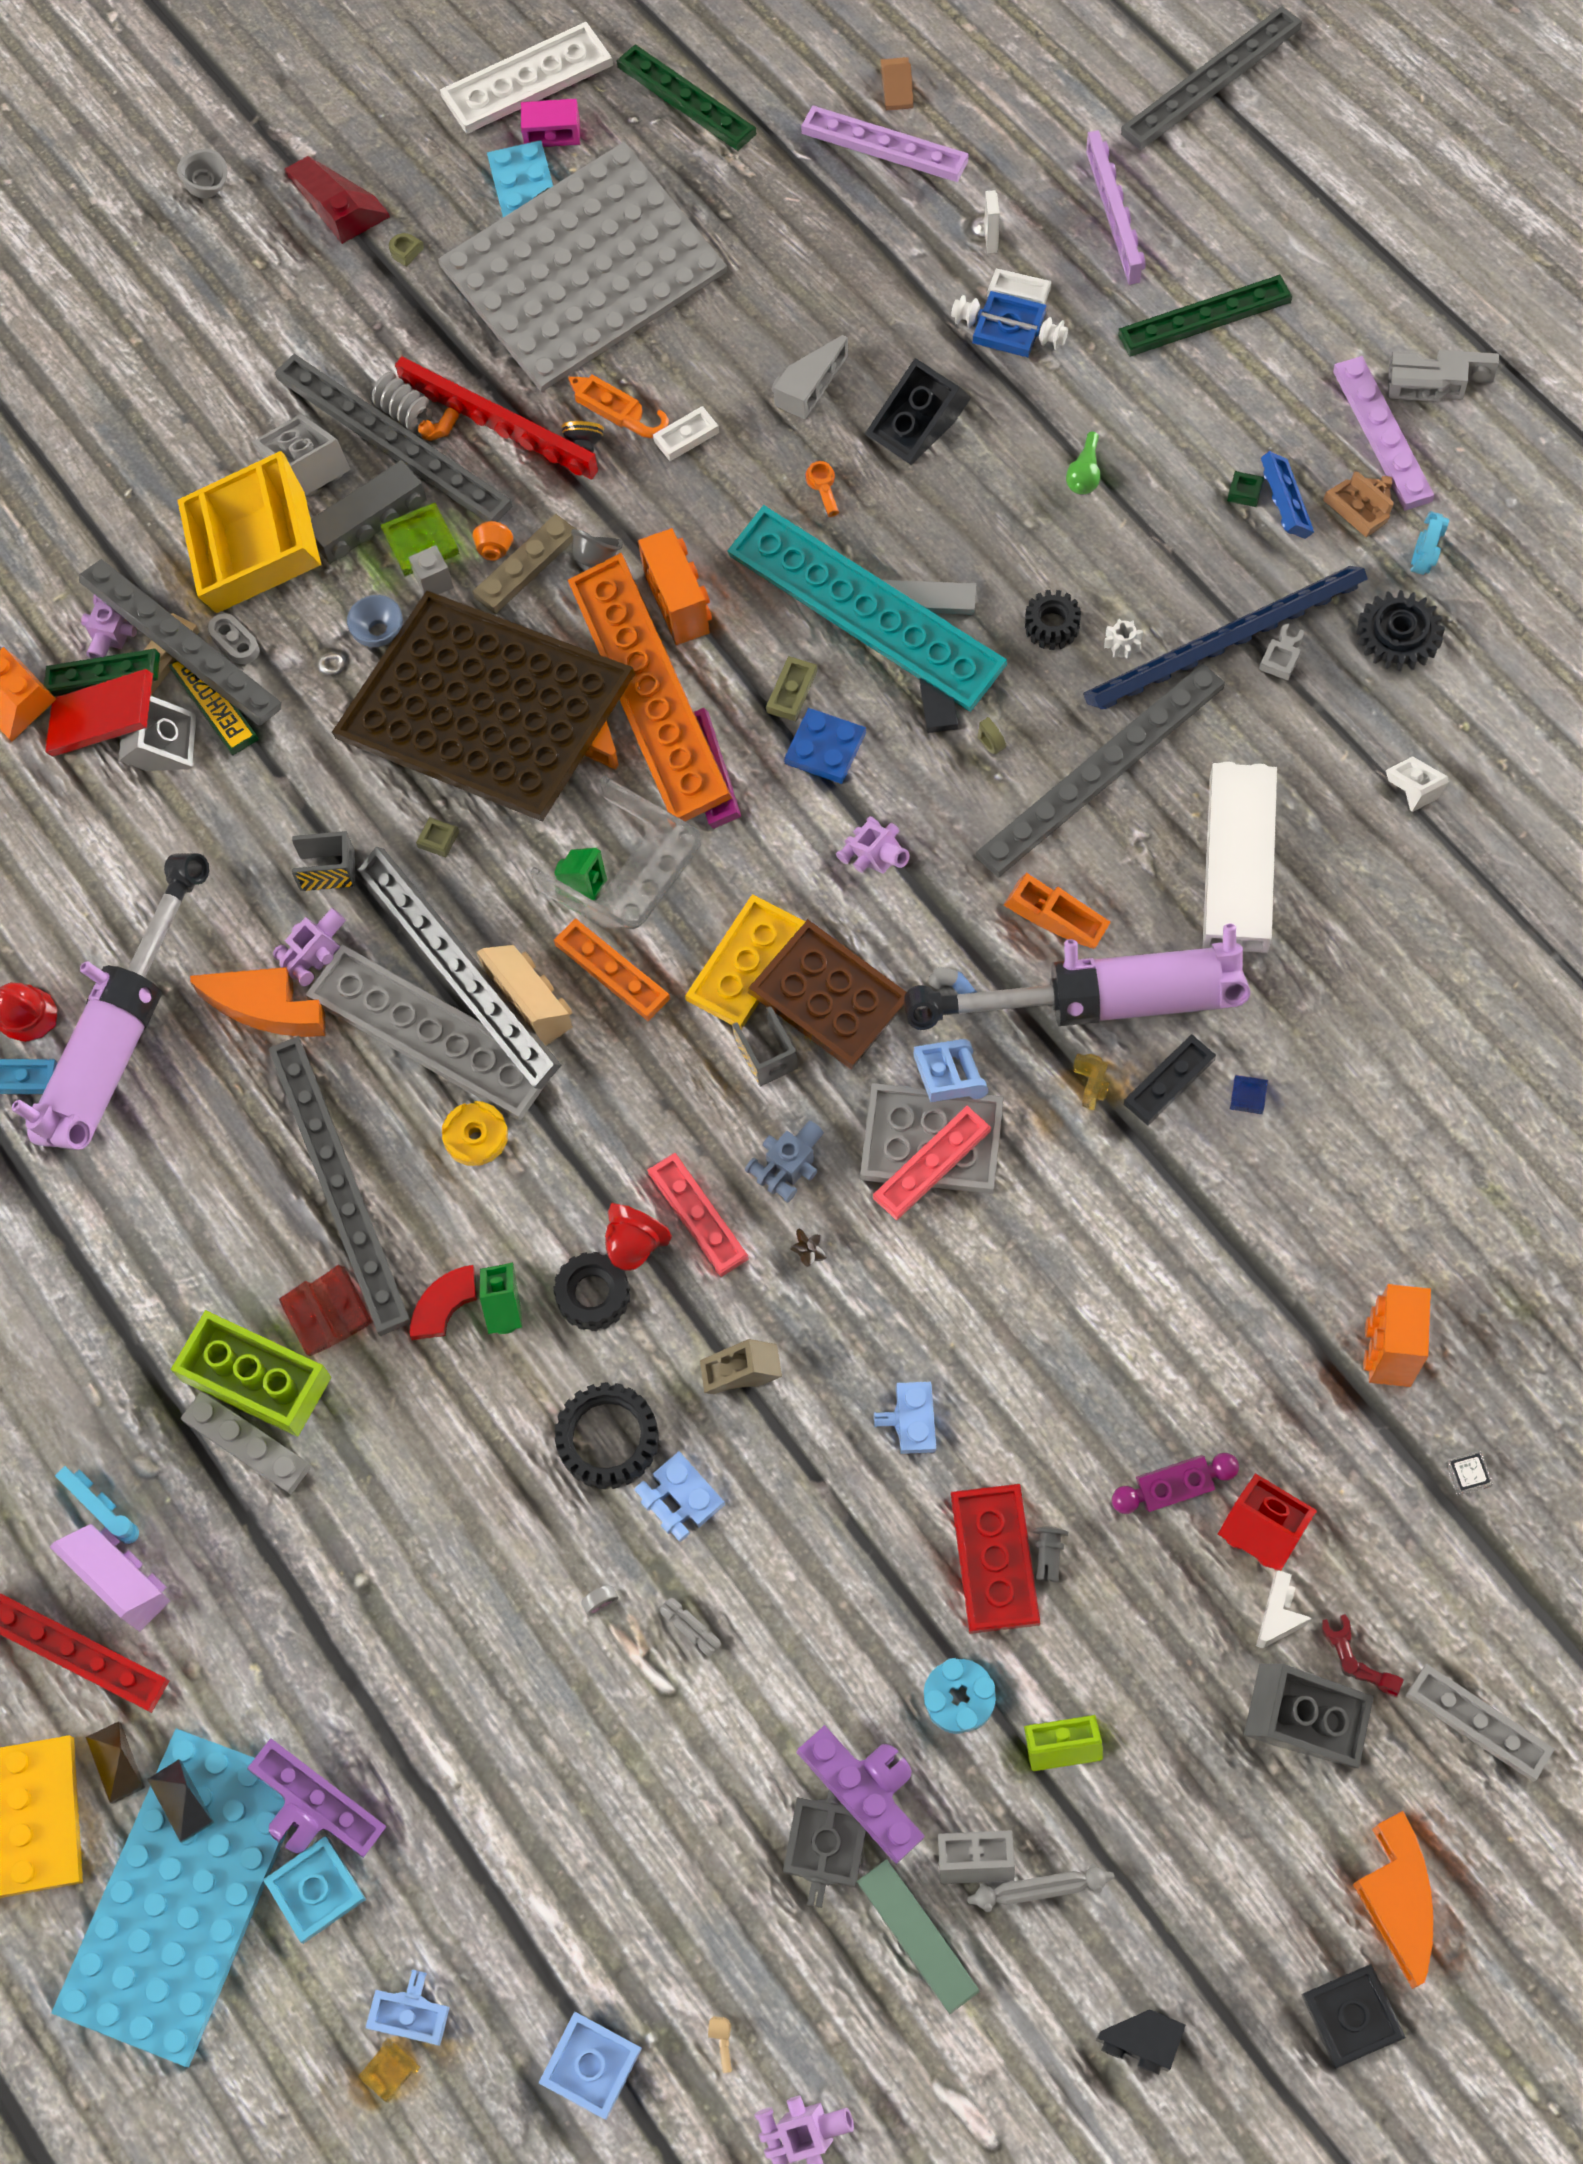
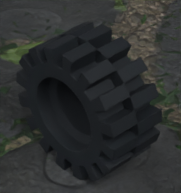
(1052, 634)

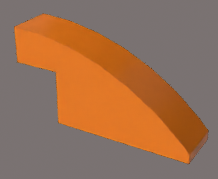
(262, 1001)
(1401, 1898)

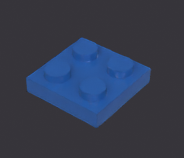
(825, 745)

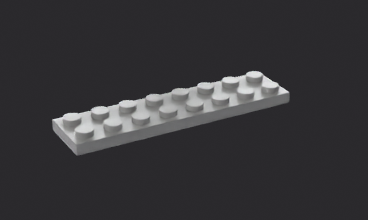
(422, 1030)

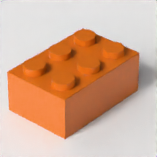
(675, 586)
(1398, 1335)

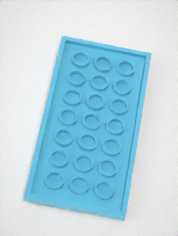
(175, 1909)

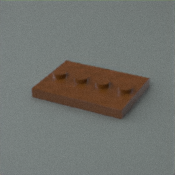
(828, 994)

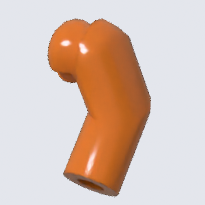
(440, 429)

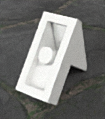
(1419, 781)
(1277, 1621)

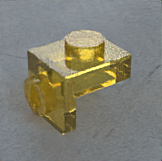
(1096, 1070)

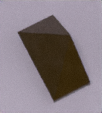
(115, 1762)

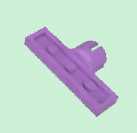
(865, 1789)
(312, 1804)

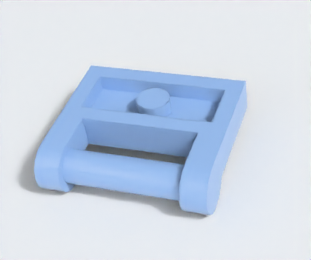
(940, 1073)

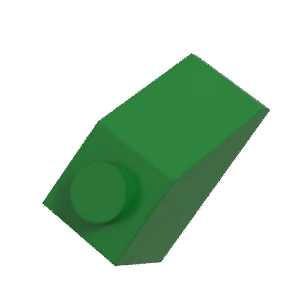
(582, 871)
(500, 1299)

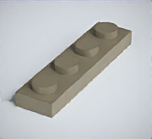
(524, 564)

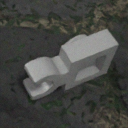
(1282, 654)

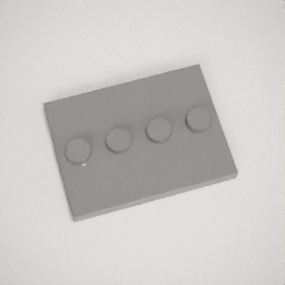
(905, 1121)

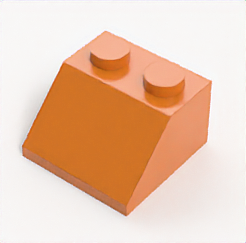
(20, 696)

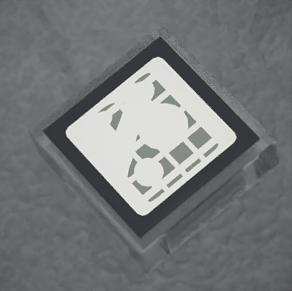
(1469, 1473)

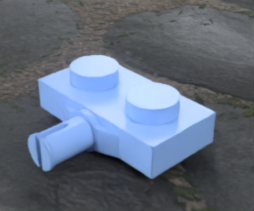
(912, 1418)
(408, 2013)

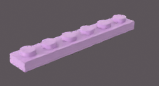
(885, 143)
(1117, 214)
(1383, 433)

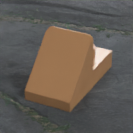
(897, 83)

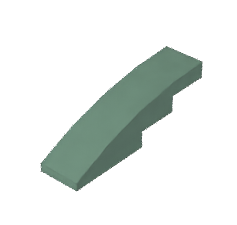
(918, 1936)

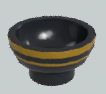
(583, 433)

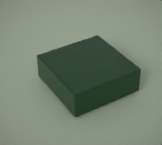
(1245, 489)

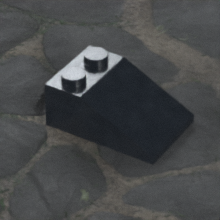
(917, 412)

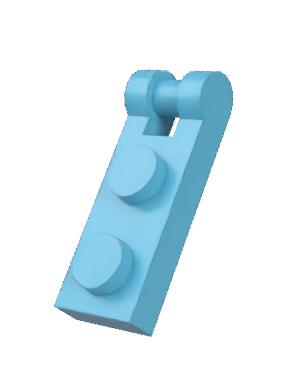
(98, 1505)

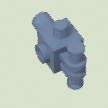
(789, 1158)

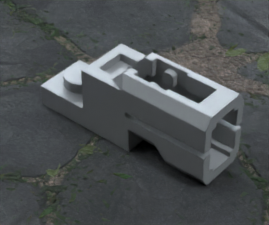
(1439, 378)

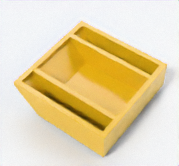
(248, 533)

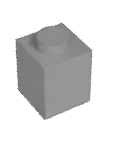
(431, 571)

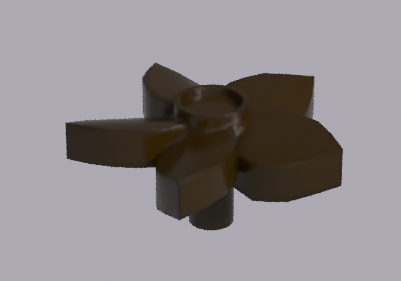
(808, 1248)

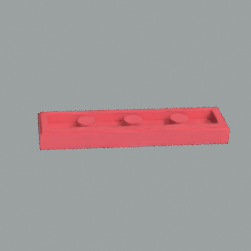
(931, 1163)
(698, 1214)

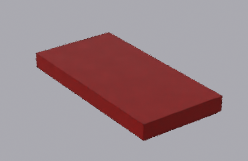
(99, 713)
(995, 1558)

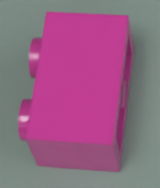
(551, 122)

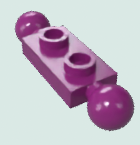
(1175, 1483)

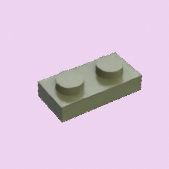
(791, 688)

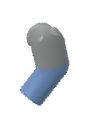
(944, 976)

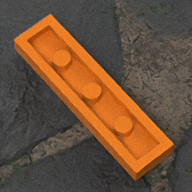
(612, 969)

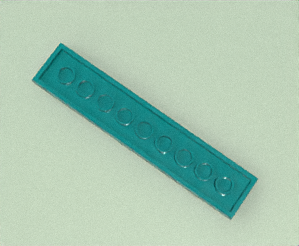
(867, 608)

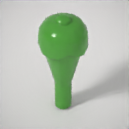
(1084, 473)

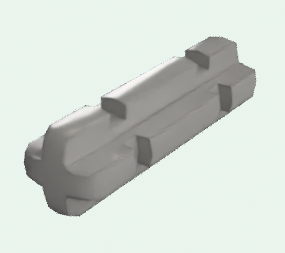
(690, 1627)

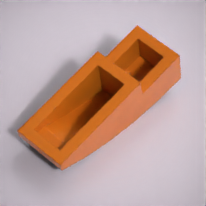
(1056, 911)

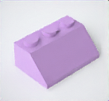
(112, 1574)

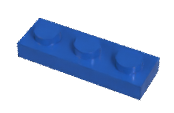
(1286, 495)

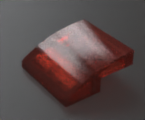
(325, 1310)

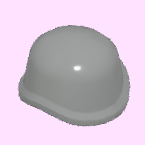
(203, 172)

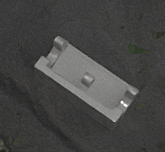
(976, 1857)

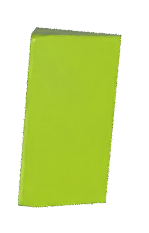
(1063, 1743)

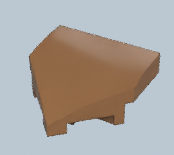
(1362, 502)

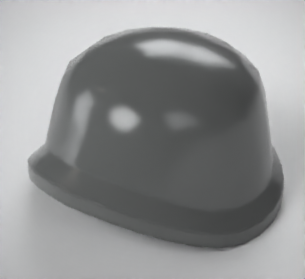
(593, 550)

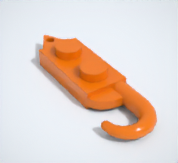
(613, 405)

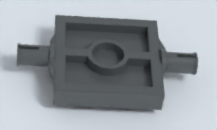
(824, 1845)

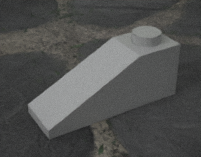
(809, 377)

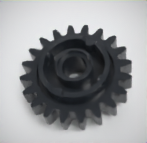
(1421, 630)

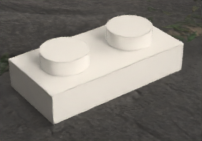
(686, 433)

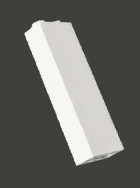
(1240, 854)

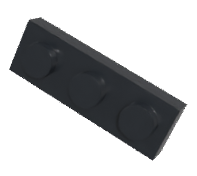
(1169, 1079)

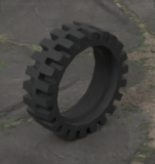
(595, 1397)

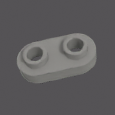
(235, 640)

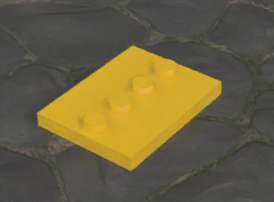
(39, 1817)

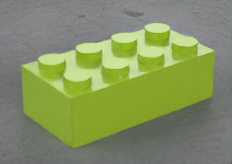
(251, 1373)

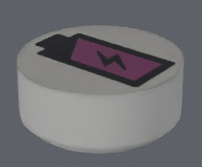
(599, 1600)

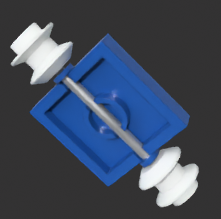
(1009, 323)

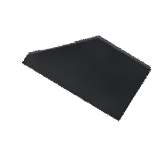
(937, 708)

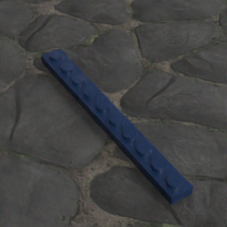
(1235, 633)

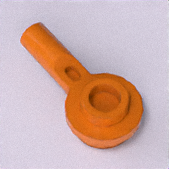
(821, 477)

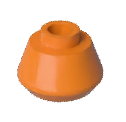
(492, 540)

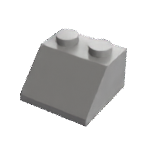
(165, 742)

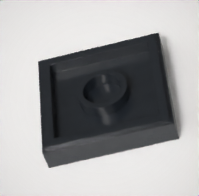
(1353, 2016)

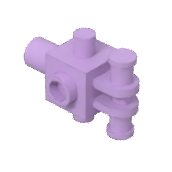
(106, 629)
(874, 847)
(310, 946)
(803, 2131)

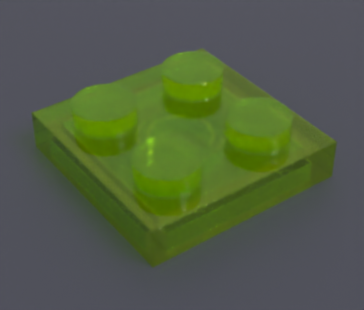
(418, 532)

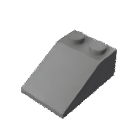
(309, 450)

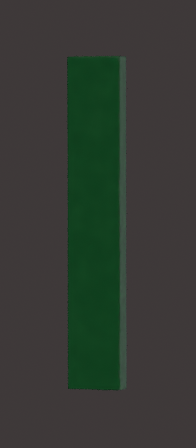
(686, 97)
(1205, 315)

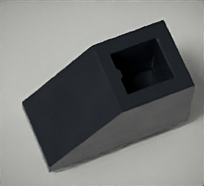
(1145, 2037)

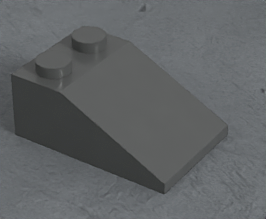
(1308, 1714)

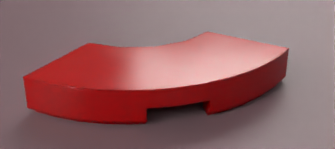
(441, 1301)

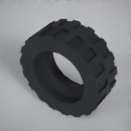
(591, 1317)

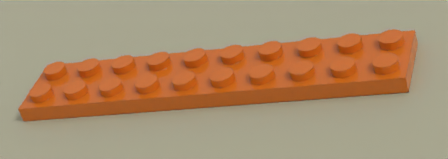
(654, 698)

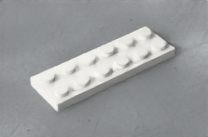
(526, 77)

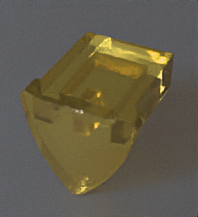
(389, 2069)

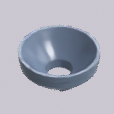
(373, 611)

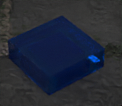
(1248, 1094)

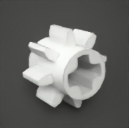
(1123, 638)

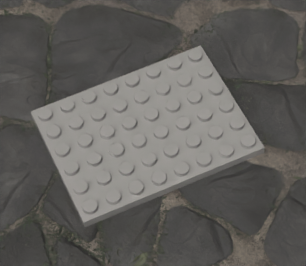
(582, 266)

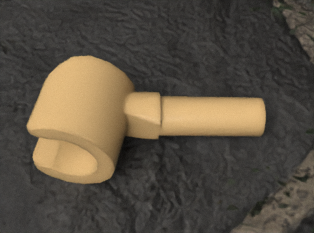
(720, 2029)

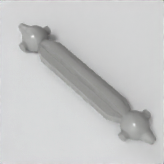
(1040, 1888)

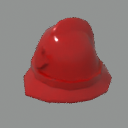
(26, 1012)
(632, 1236)

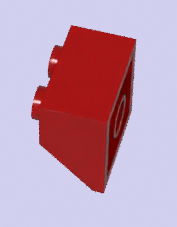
(1266, 1522)

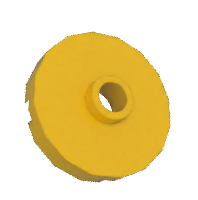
(467, 1120)

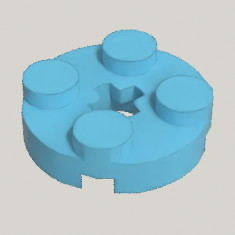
(1425, 551)
(966, 1716)

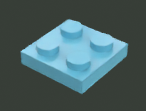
(314, 1889)

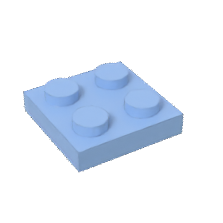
(590, 2065)

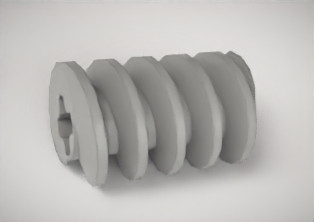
(400, 401)

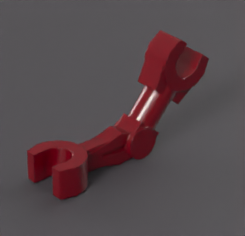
(1340, 1639)

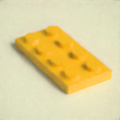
(740, 958)

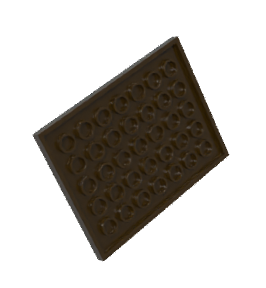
(484, 704)

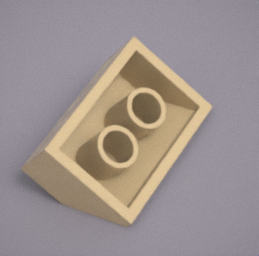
(527, 991)

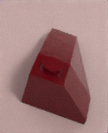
(338, 201)

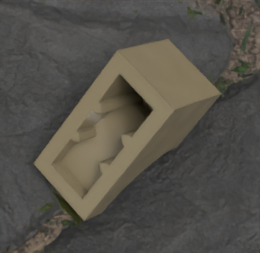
(741, 1365)

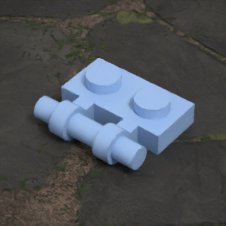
(689, 1491)

